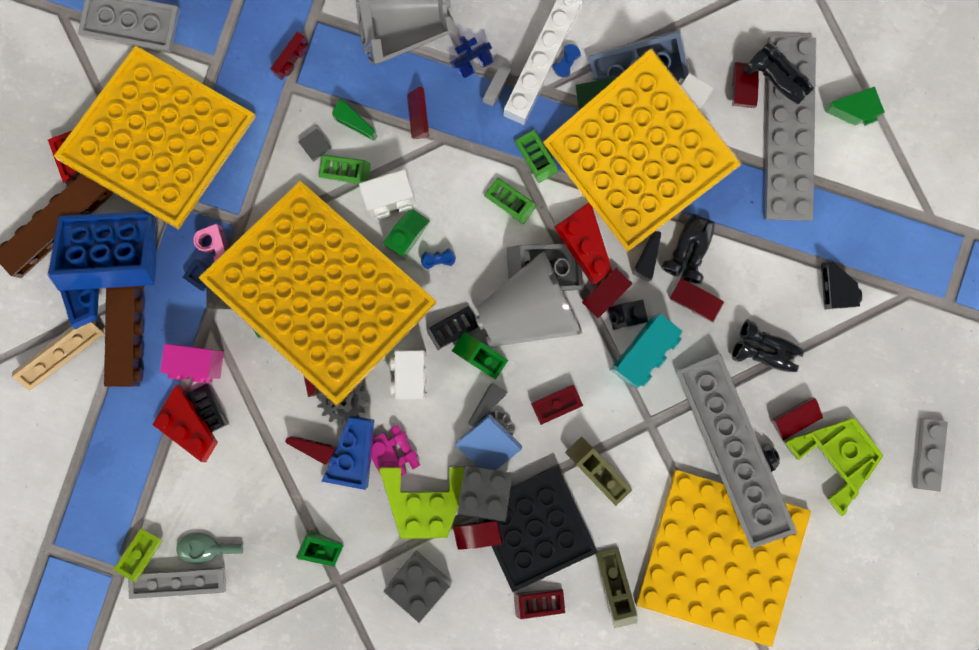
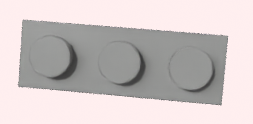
(930, 455)

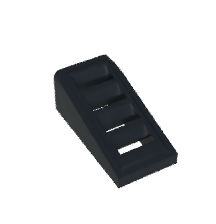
(646, 264)
(432, 331)
(218, 413)

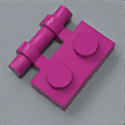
(385, 456)

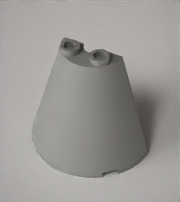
(400, 25)
(528, 308)

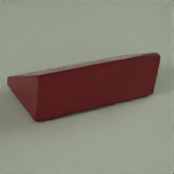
(418, 114)
(797, 418)

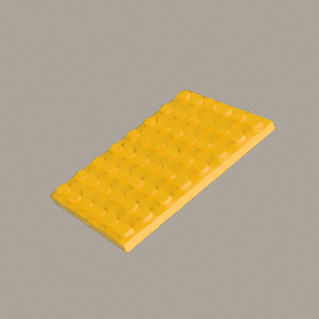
(318, 292)

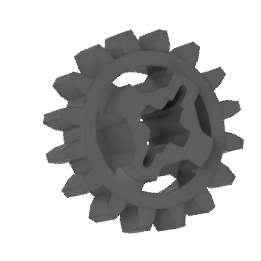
(348, 408)

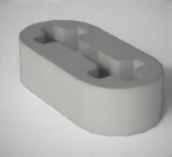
(497, 85)

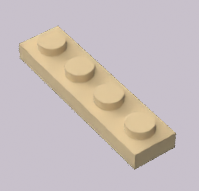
(56, 354)

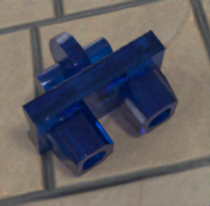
(482, 53)

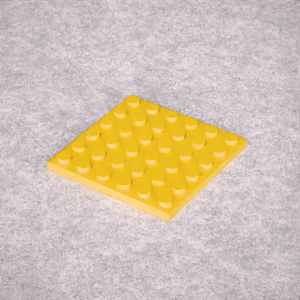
(155, 137)
(641, 151)
(707, 569)

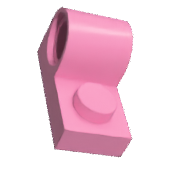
(219, 241)

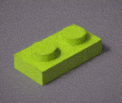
(138, 555)

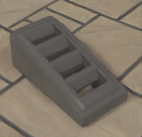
(489, 400)

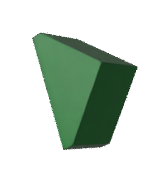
(319, 549)

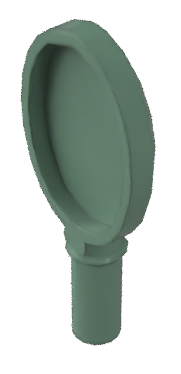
(202, 548)

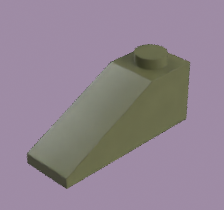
(598, 471)
(616, 588)

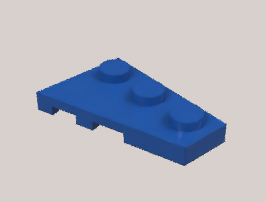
(81, 306)
(353, 455)

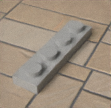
(178, 583)

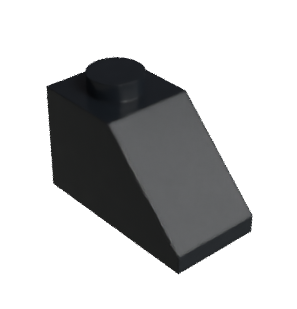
(839, 288)

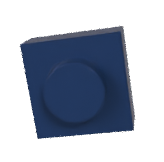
(194, 271)

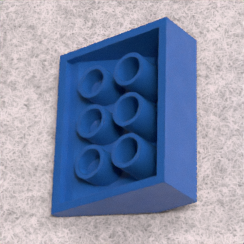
(104, 251)

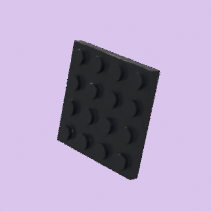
(541, 531)

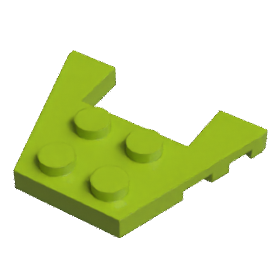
(849, 453)
(422, 512)

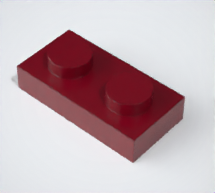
(285, 62)
(557, 404)

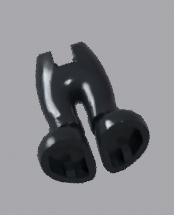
(780, 72)
(701, 244)
(744, 350)

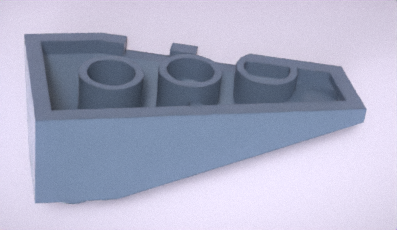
(667, 46)

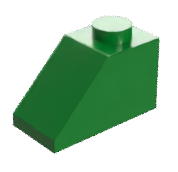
(857, 108)
(406, 233)
(479, 355)

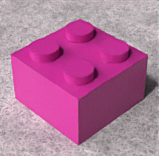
(185, 362)

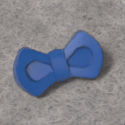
(571, 53)
(429, 260)

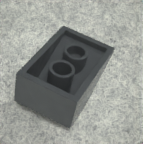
(562, 261)

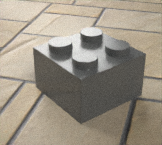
(485, 493)
(417, 586)

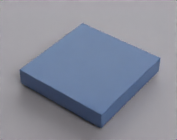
(488, 444)

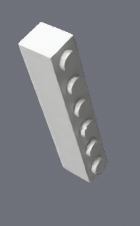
(541, 60)

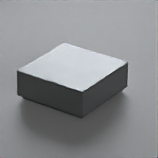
(314, 145)

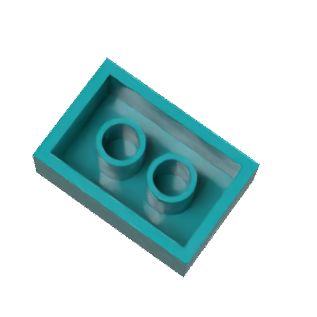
(647, 351)

